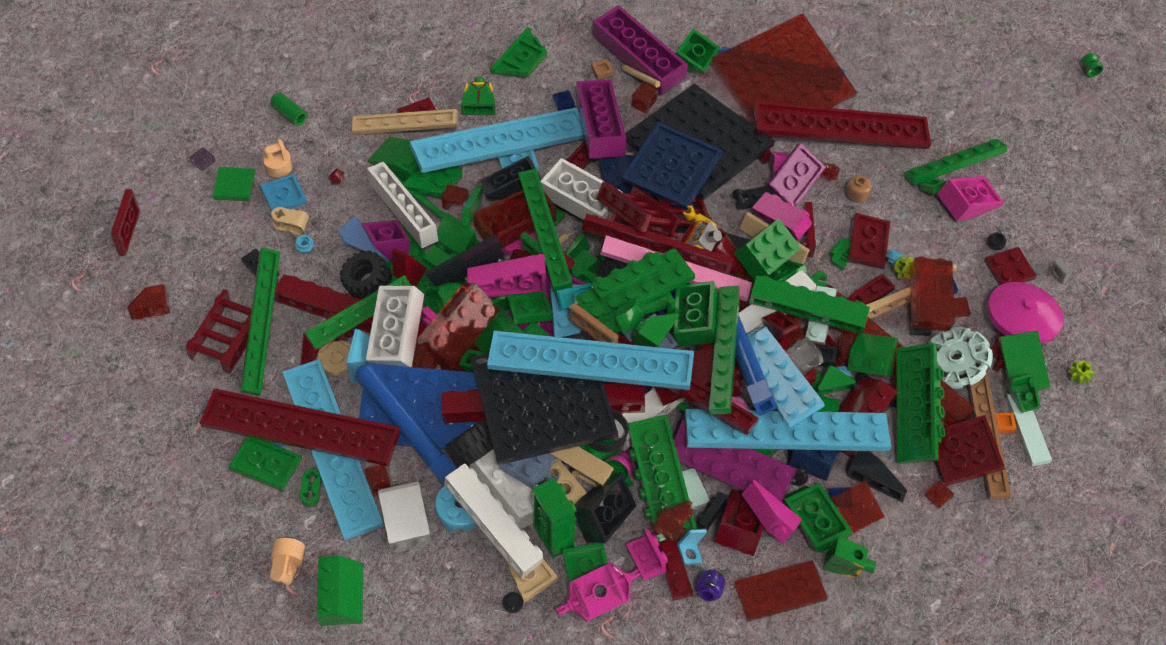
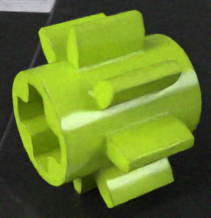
(902, 267)
(1081, 372)

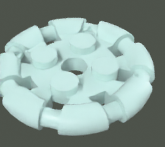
(969, 357)

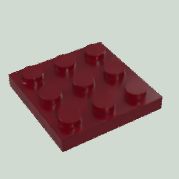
(968, 451)

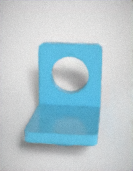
(689, 542)

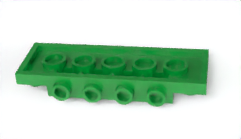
(643, 279)
(919, 404)
(658, 468)

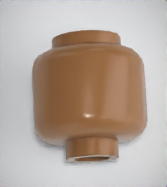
(859, 188)

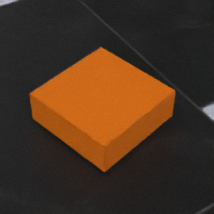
(1006, 422)

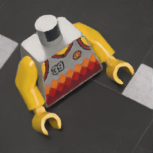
(701, 232)

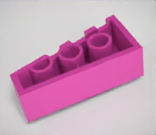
(510, 276)

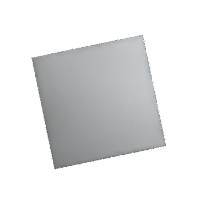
(1060, 271)

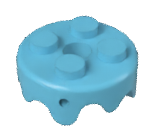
(451, 515)

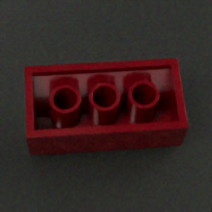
(868, 397)

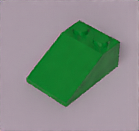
(397, 156)

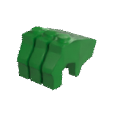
(1024, 392)

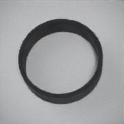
(614, 446)

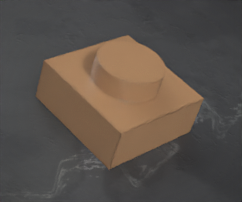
(602, 69)

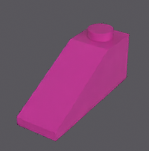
(771, 512)

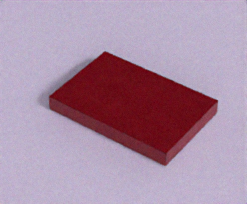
(125, 222)
(869, 240)

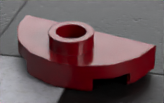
(308, 353)

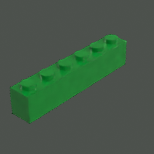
(809, 304)

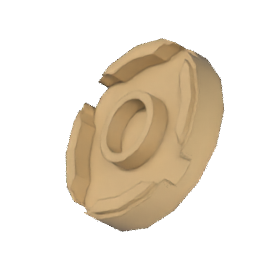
(334, 357)

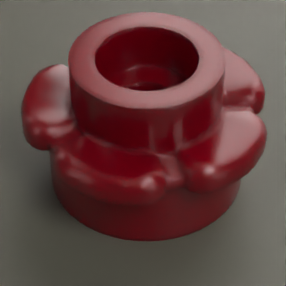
(336, 176)

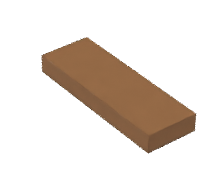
(592, 325)

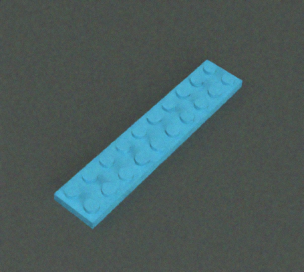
(497, 140)
(591, 360)
(816, 432)
(341, 476)

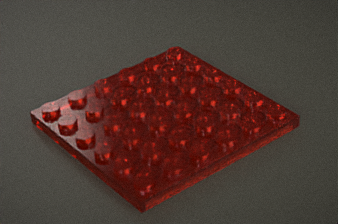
(784, 67)

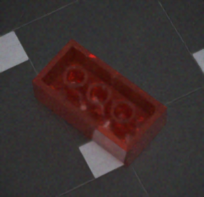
(508, 218)
(458, 325)

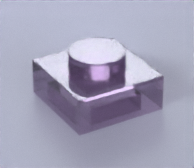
(202, 159)

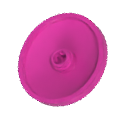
(1023, 309)

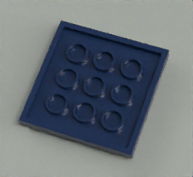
(672, 165)

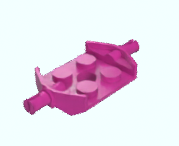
(581, 594)

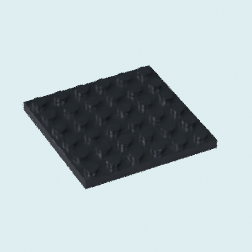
(712, 122)
(541, 412)

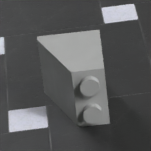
(404, 517)

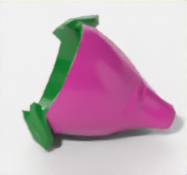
(621, 464)

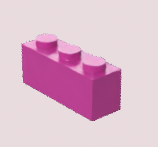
(771, 208)

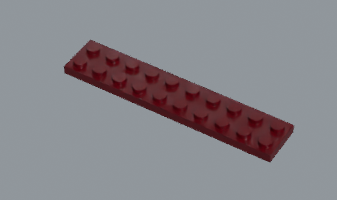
(841, 125)
(300, 427)

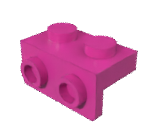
(647, 556)

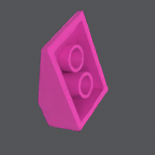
(969, 197)

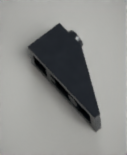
(877, 475)

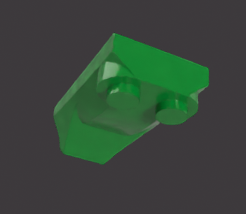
(819, 516)

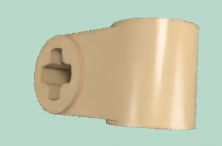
(292, 220)

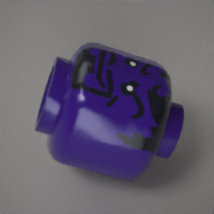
(710, 585)

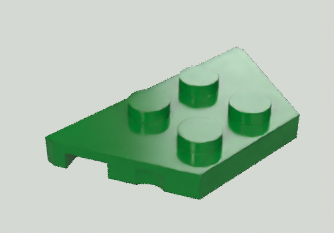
(521, 56)
(434, 181)

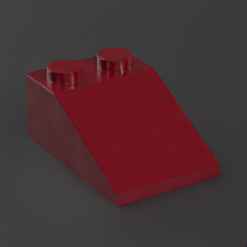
(739, 526)

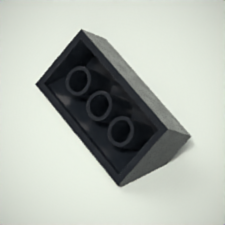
(455, 268)

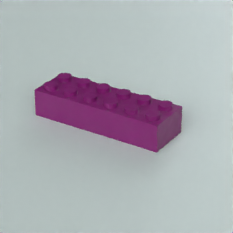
(639, 48)
(600, 119)
(737, 465)

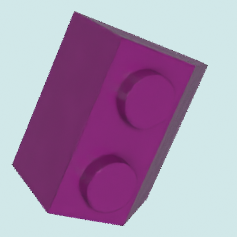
(387, 236)

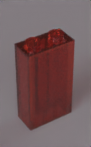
(932, 294)

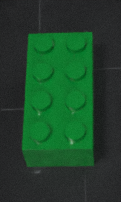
(553, 517)

